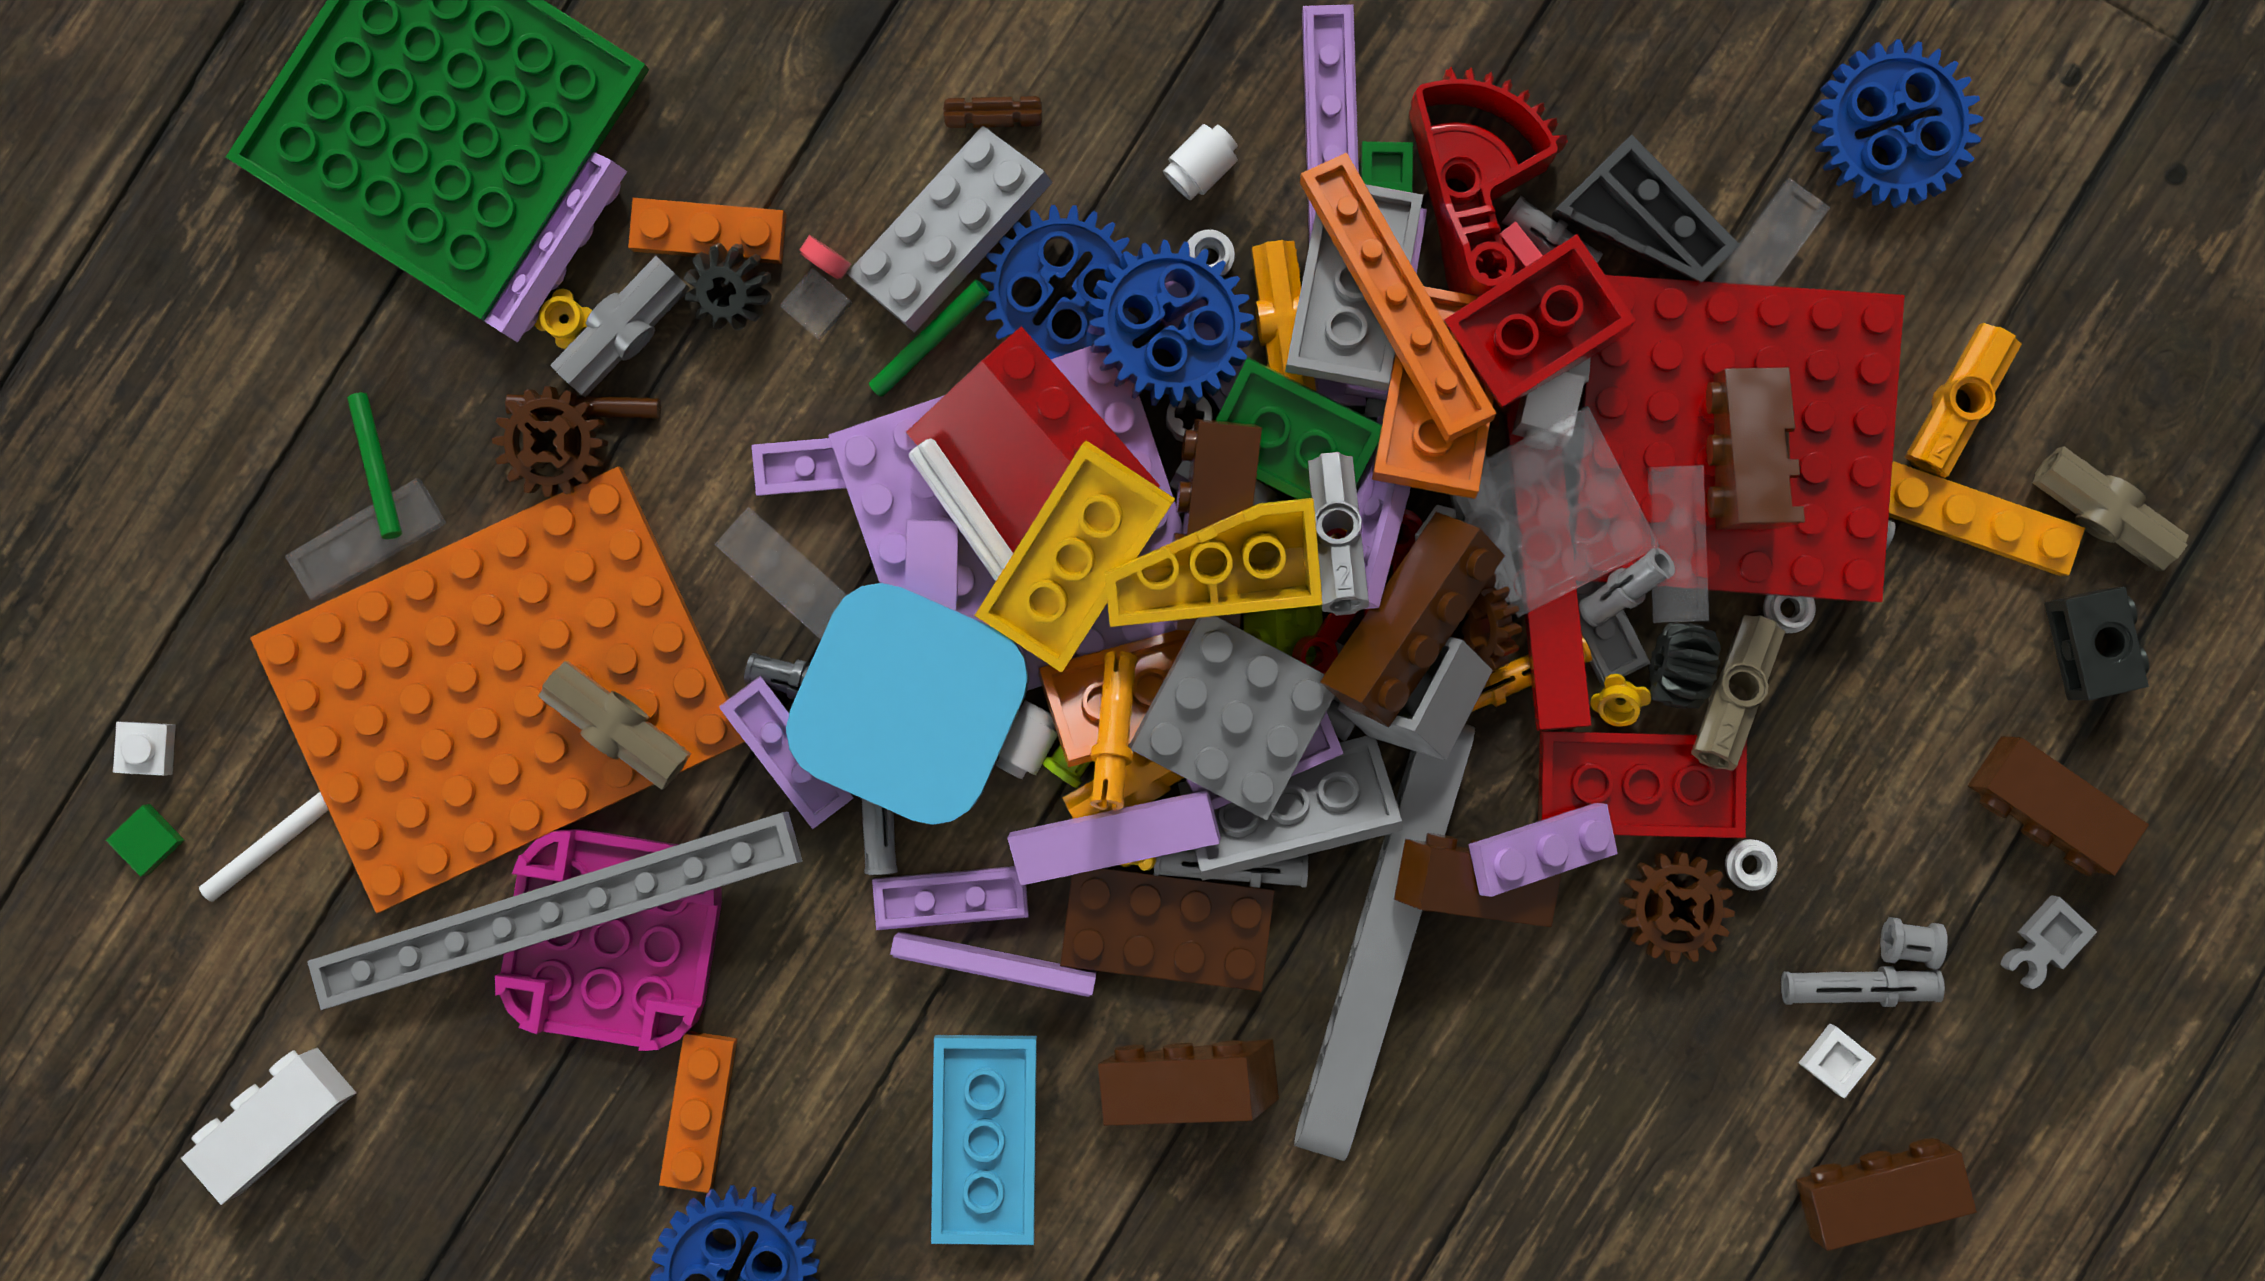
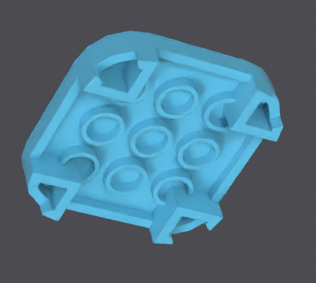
(907, 703)

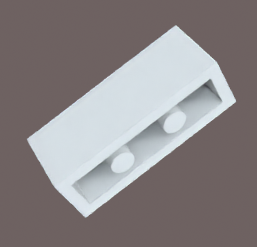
(266, 1123)

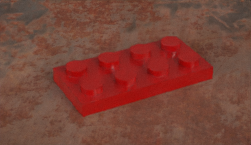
(1646, 782)

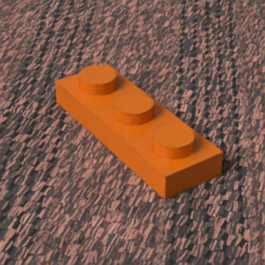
(695, 227)
(698, 1112)

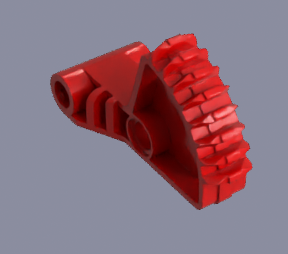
(1462, 151)

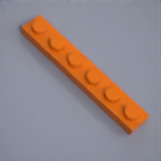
(1397, 298)

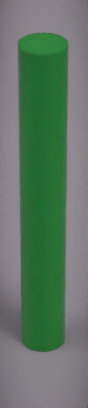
(929, 338)
(374, 466)

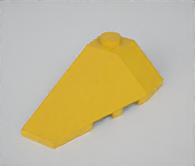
(1235, 566)

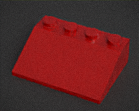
(1016, 432)

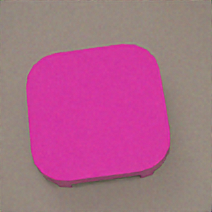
(620, 980)

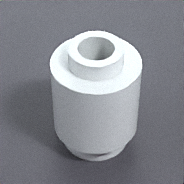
(1201, 161)
(1027, 741)

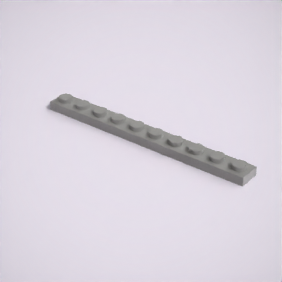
(555, 910)

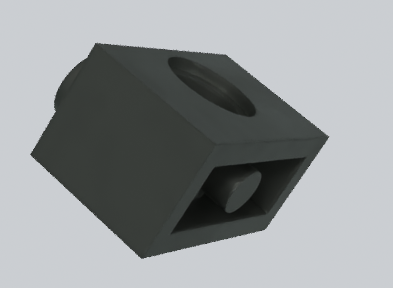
(2083, 669)

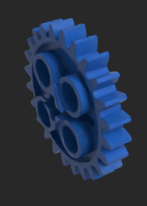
(1882, 81)
(1025, 259)
(1143, 287)
(694, 1250)

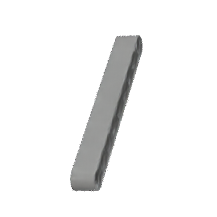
(1376, 960)

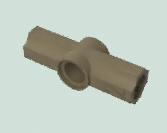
(2110, 509)
(1728, 718)
(614, 724)

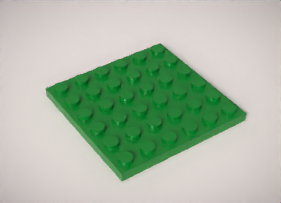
(439, 130)

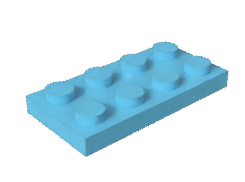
(984, 1140)

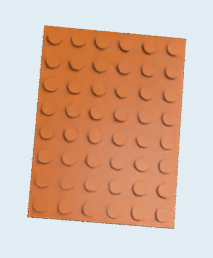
(430, 679)

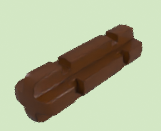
(993, 112)

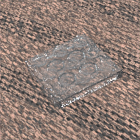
(1557, 511)

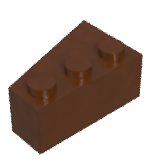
(1752, 449)
(1188, 1083)

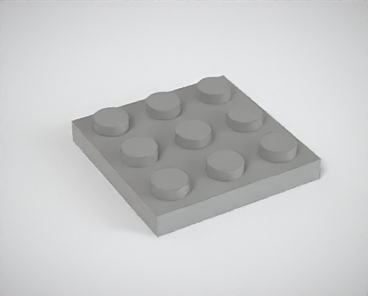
(1233, 715)

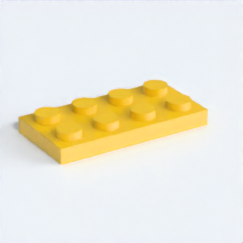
(1056, 575)

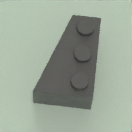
(1648, 215)

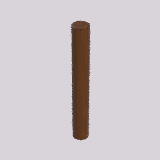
(605, 406)

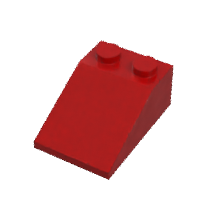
(1540, 322)

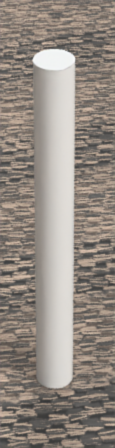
(264, 848)

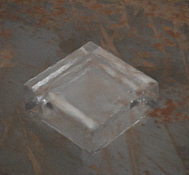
(816, 304)

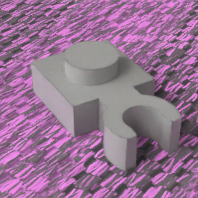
(2053, 936)

